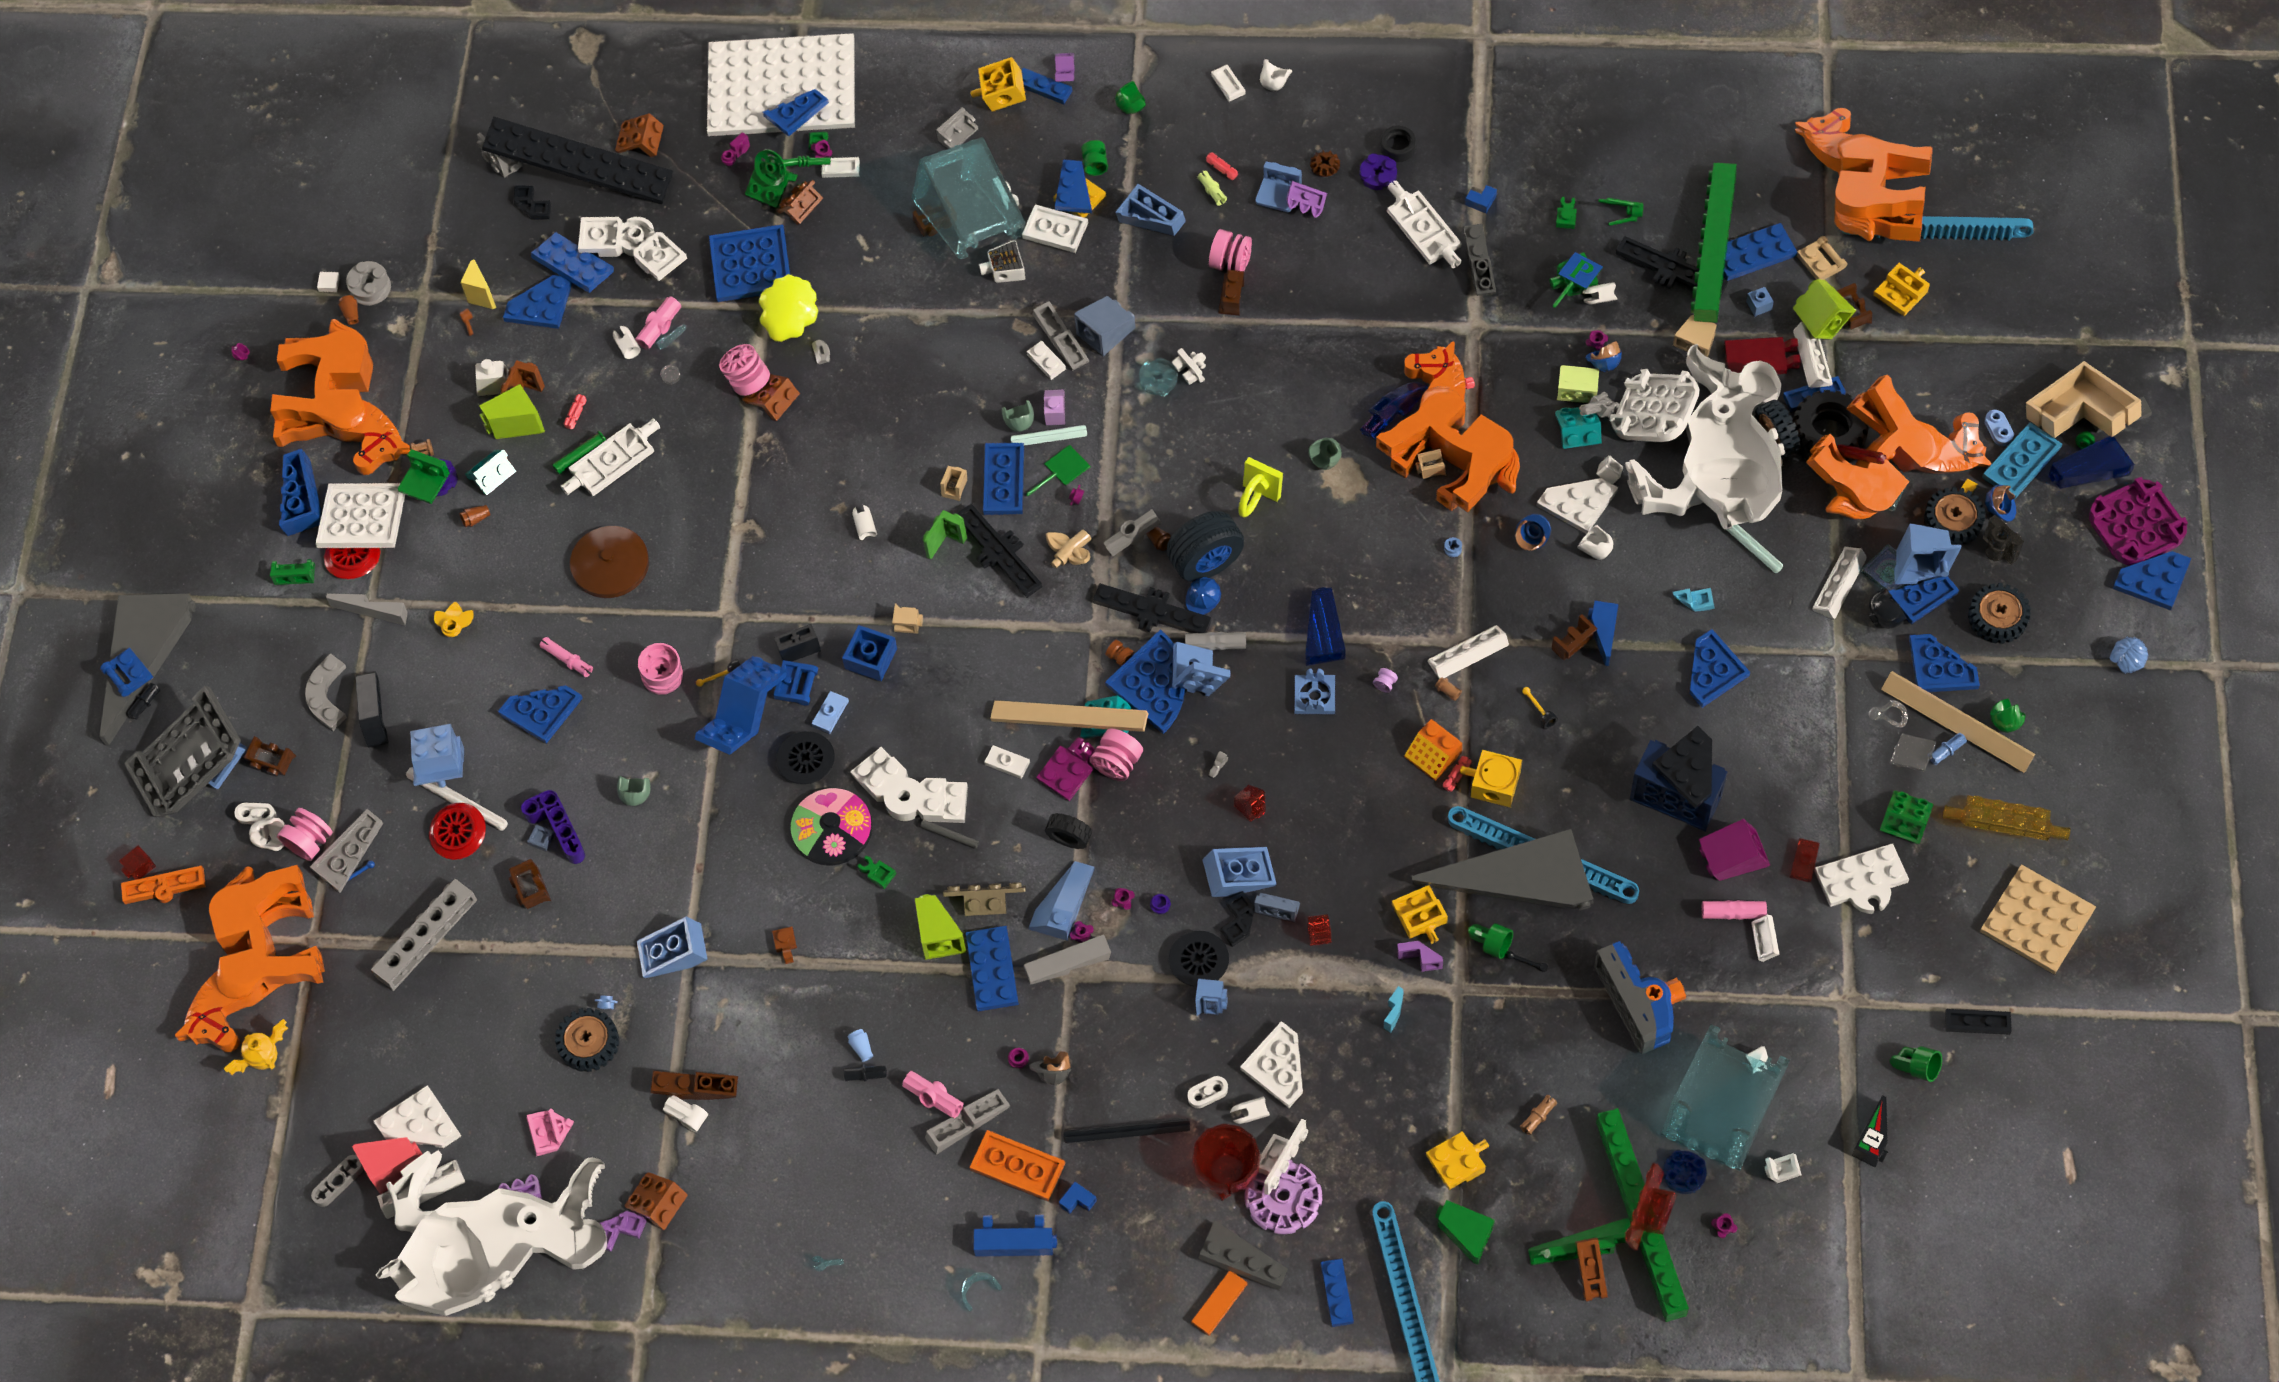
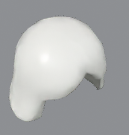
(1272, 77)
(1596, 543)
(262, 829)

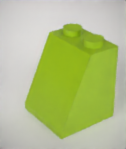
(1823, 309)
(511, 415)
(937, 929)

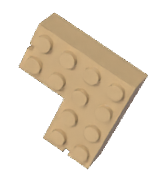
(2086, 395)

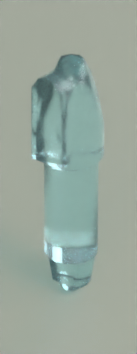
(667, 340)

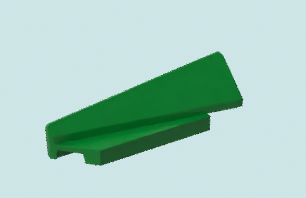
(1565, 1248)

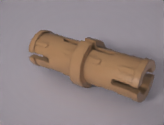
(1538, 1115)

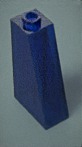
(2092, 464)
(1324, 630)

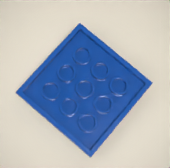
(748, 261)

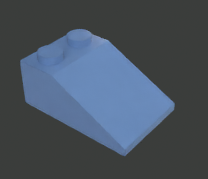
(1238, 870)
(672, 948)

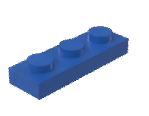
(1045, 86)
(1797, 395)
(1337, 1292)

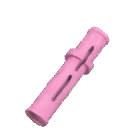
(572, 661)

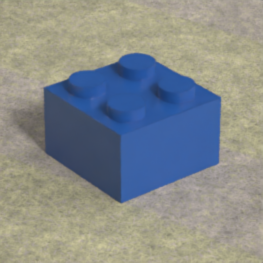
(869, 653)

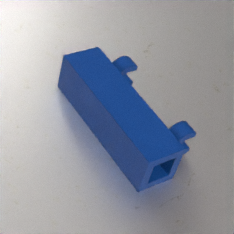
(1014, 1241)

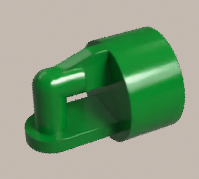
(1495, 940)
(1924, 1063)

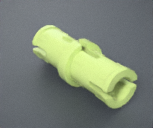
(1212, 188)

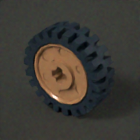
(1774, 415)
(1967, 511)
(1999, 613)
(590, 1054)

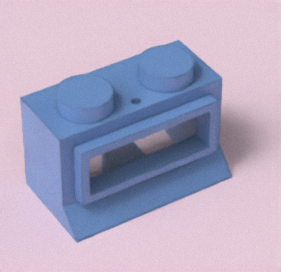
(1210, 997)

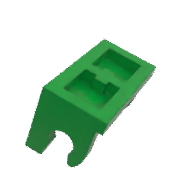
(292, 573)

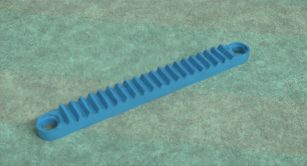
(1974, 227)
(1504, 837)
(1405, 1295)

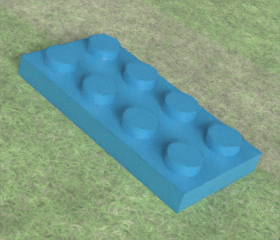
(2022, 459)

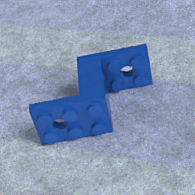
(741, 705)

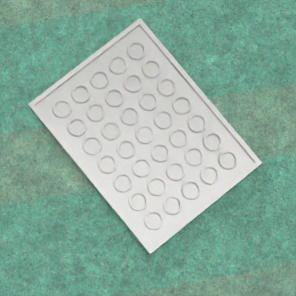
(763, 73)

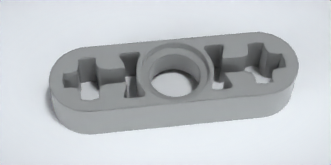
(338, 1171)

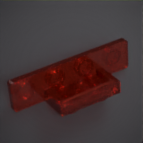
(1652, 1209)

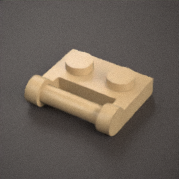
(1817, 263)

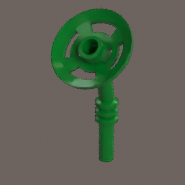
(776, 164)

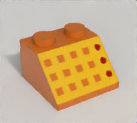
(1434, 750)

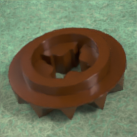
(1323, 169)

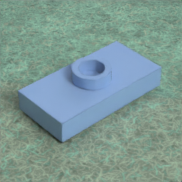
(830, 712)

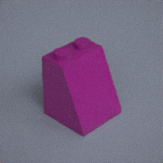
(1733, 851)

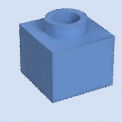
(1759, 301)

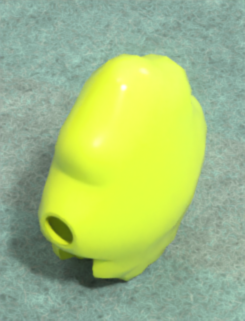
(788, 307)

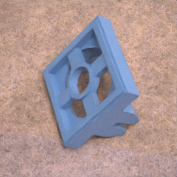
(1315, 706)

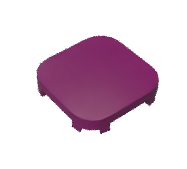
(2137, 522)

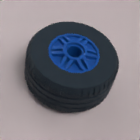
(1205, 545)

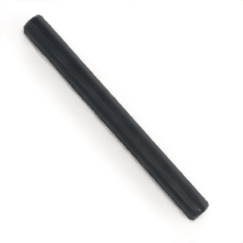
(1128, 1130)

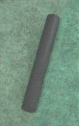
(949, 834)

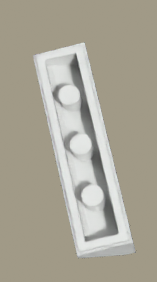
(1812, 358)
(1840, 582)
(1468, 652)
(445, 1179)

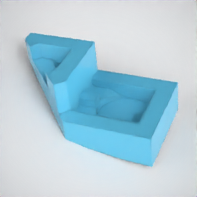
(1696, 600)
(1395, 1003)

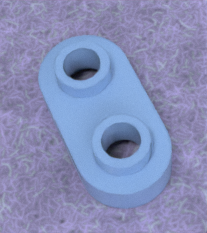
(1999, 426)

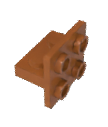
(801, 202)

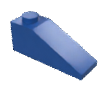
(1603, 617)

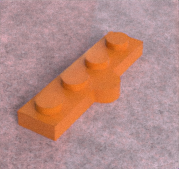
(163, 885)

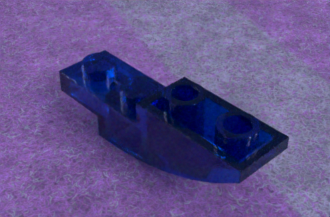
(1395, 402)

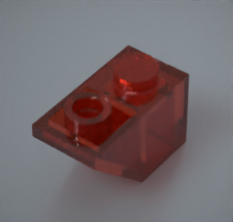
(1251, 802)

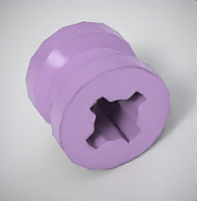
(1385, 680)

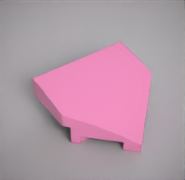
(548, 1131)

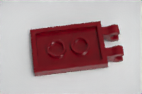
(1768, 350)

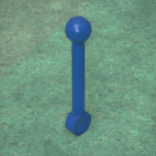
(370, 864)

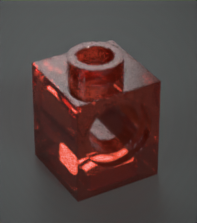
(136, 863)
(1319, 929)

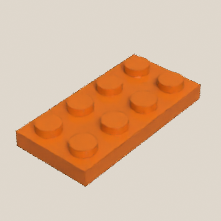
(1017, 1165)

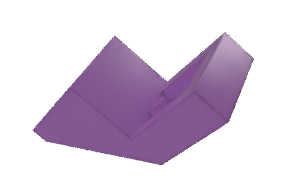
(1064, 67)
(1428, 958)

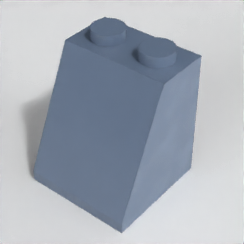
(1104, 324)

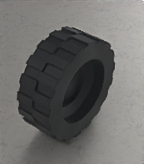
(1068, 831)

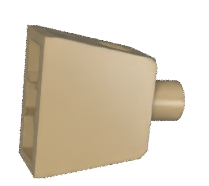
(1695, 333)

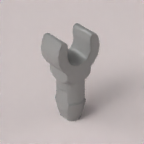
(1220, 760)

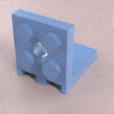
(1200, 674)

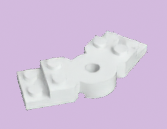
(612, 237)
(931, 798)

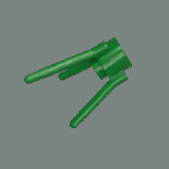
(1634, 209)

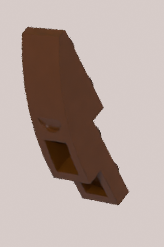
(694, 1087)

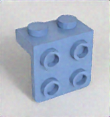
(1276, 185)

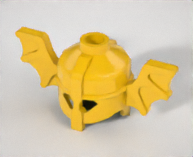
(258, 1050)

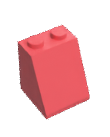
(386, 1159)

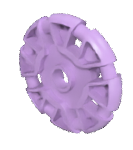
(1288, 1208)

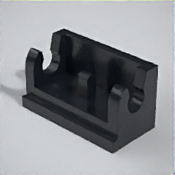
(797, 643)

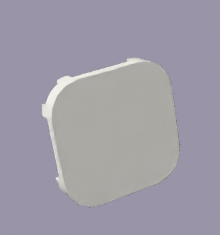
(1655, 406)

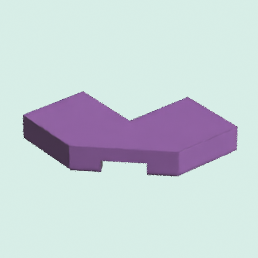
(625, 1223)

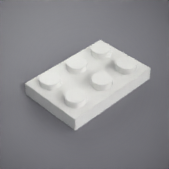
(1055, 228)

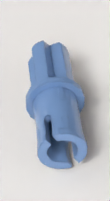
(1948, 748)

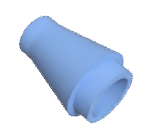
(859, 1042)

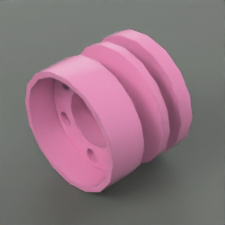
(1230, 252)
(744, 369)
(656, 659)
(1116, 754)
(302, 837)

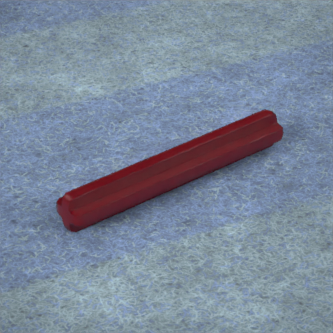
(1861, 454)

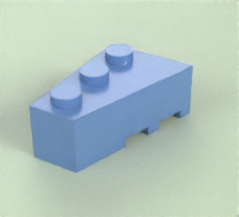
(1150, 212)

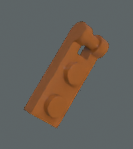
(1591, 1268)

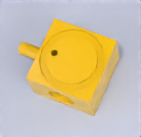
(1001, 84)
(1494, 778)

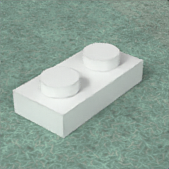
(1046, 360)

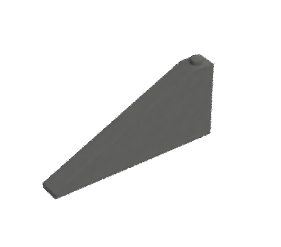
(151, 630)
(1532, 872)

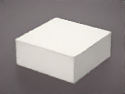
(328, 282)

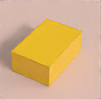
(1969, 485)

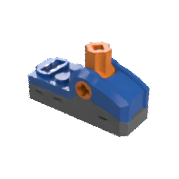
(1641, 1003)

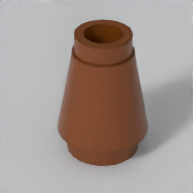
(349, 309)
(474, 515)
(1159, 538)

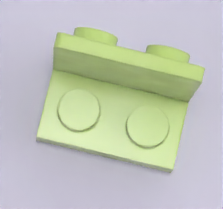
(1577, 384)

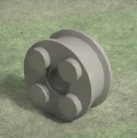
(368, 283)

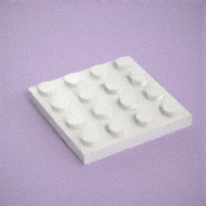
(360, 516)

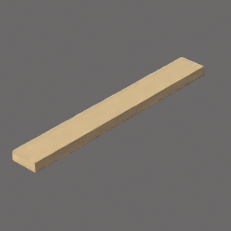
(1069, 716)
(1958, 721)

